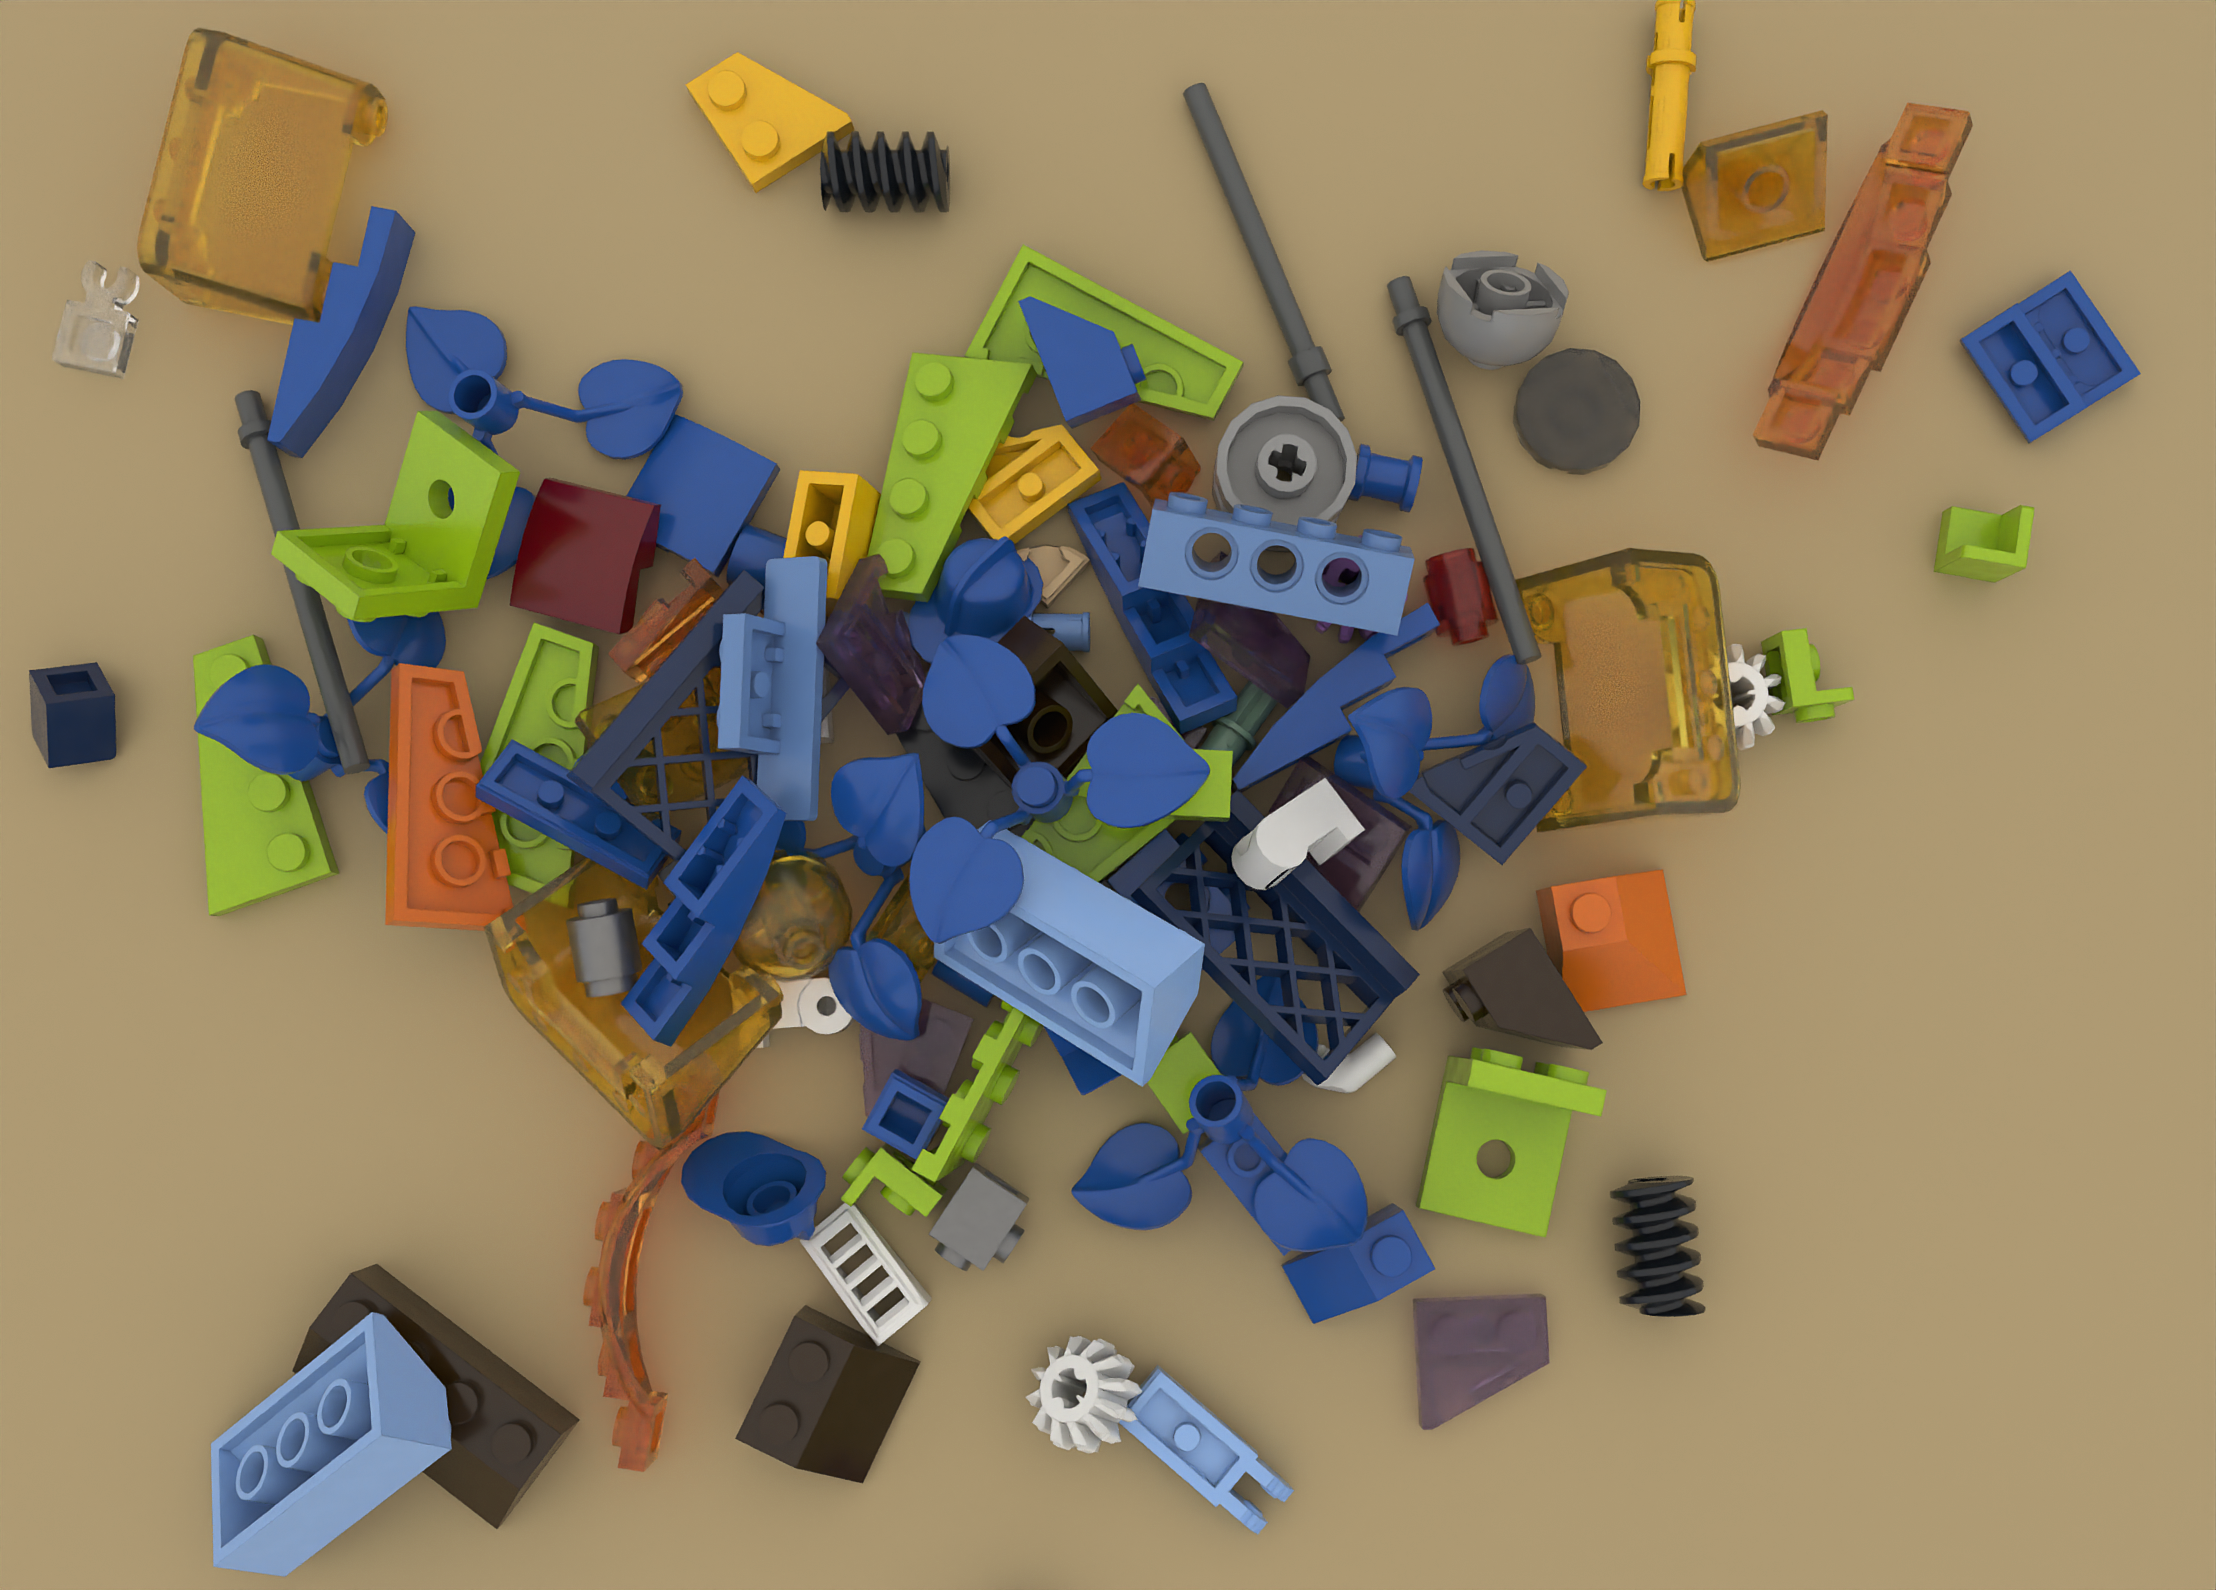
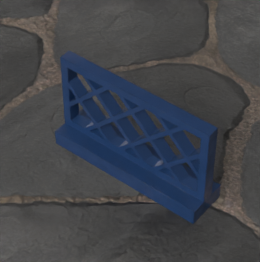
(659, 701)
(1301, 907)

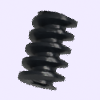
(885, 173)
(1658, 1246)

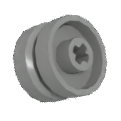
(1292, 438)

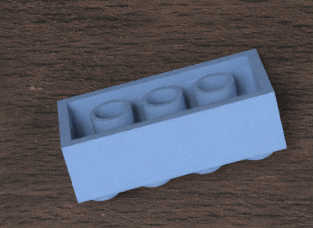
(1084, 964)
(325, 1450)

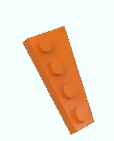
(439, 836)

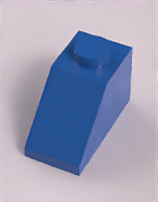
(1083, 363)
(1360, 1274)

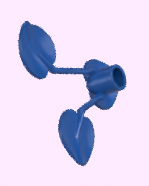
(456, 371)
(267, 715)
(1388, 757)
(1136, 777)
(884, 810)
(1304, 1206)

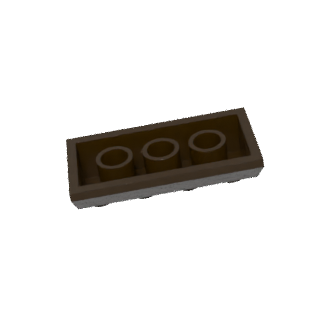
(498, 1418)

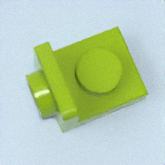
(1799, 666)
(902, 1187)

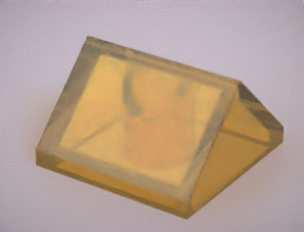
(1758, 186)

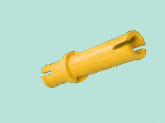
(1669, 71)

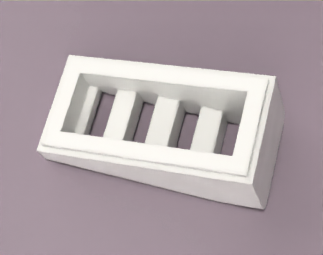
(845, 1285)

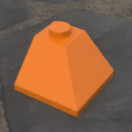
(1613, 939)

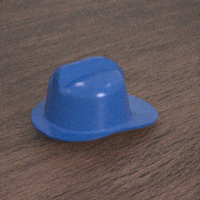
(978, 594)
(756, 1186)

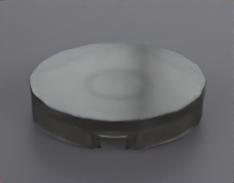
(1576, 411)

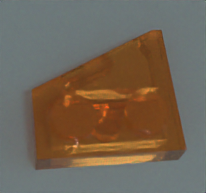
(665, 624)

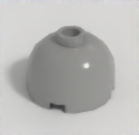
(1498, 310)

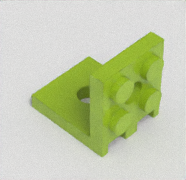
(425, 551)
(1527, 1112)

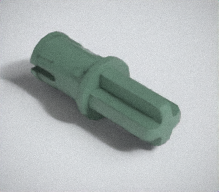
(1237, 729)

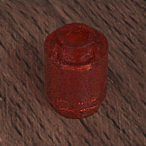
(1460, 596)

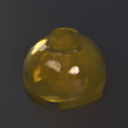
(796, 919)

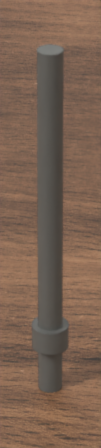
(1308, 362)

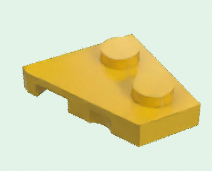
(764, 118)
(1031, 482)

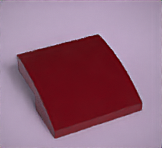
(584, 555)

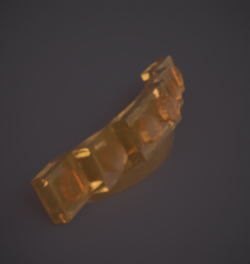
(1864, 282)
(613, 1297)

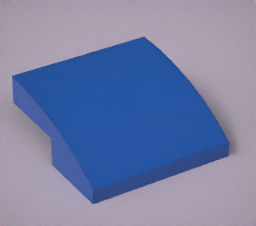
(2049, 357)
(704, 491)

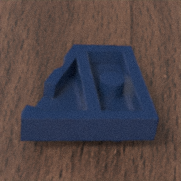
(1500, 787)

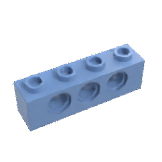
(1368, 603)

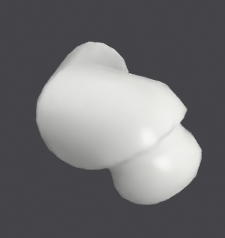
(1357, 1066)

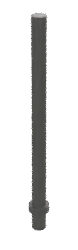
(1413, 324)
(308, 603)

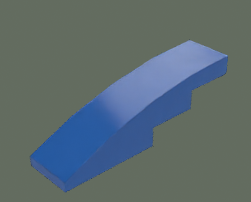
(331, 353)
(1152, 619)
(1318, 715)
(714, 895)

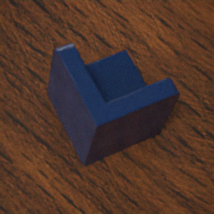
(72, 714)

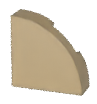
(1057, 568)

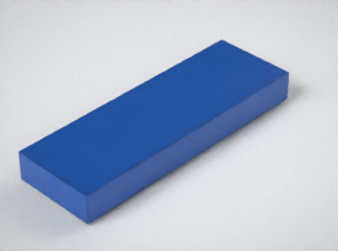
(551, 803)

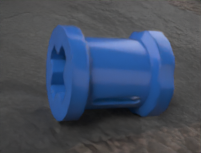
(1386, 478)

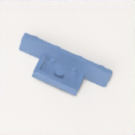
(776, 684)

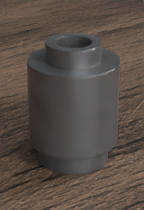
(604, 947)

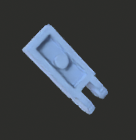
(1200, 1447)

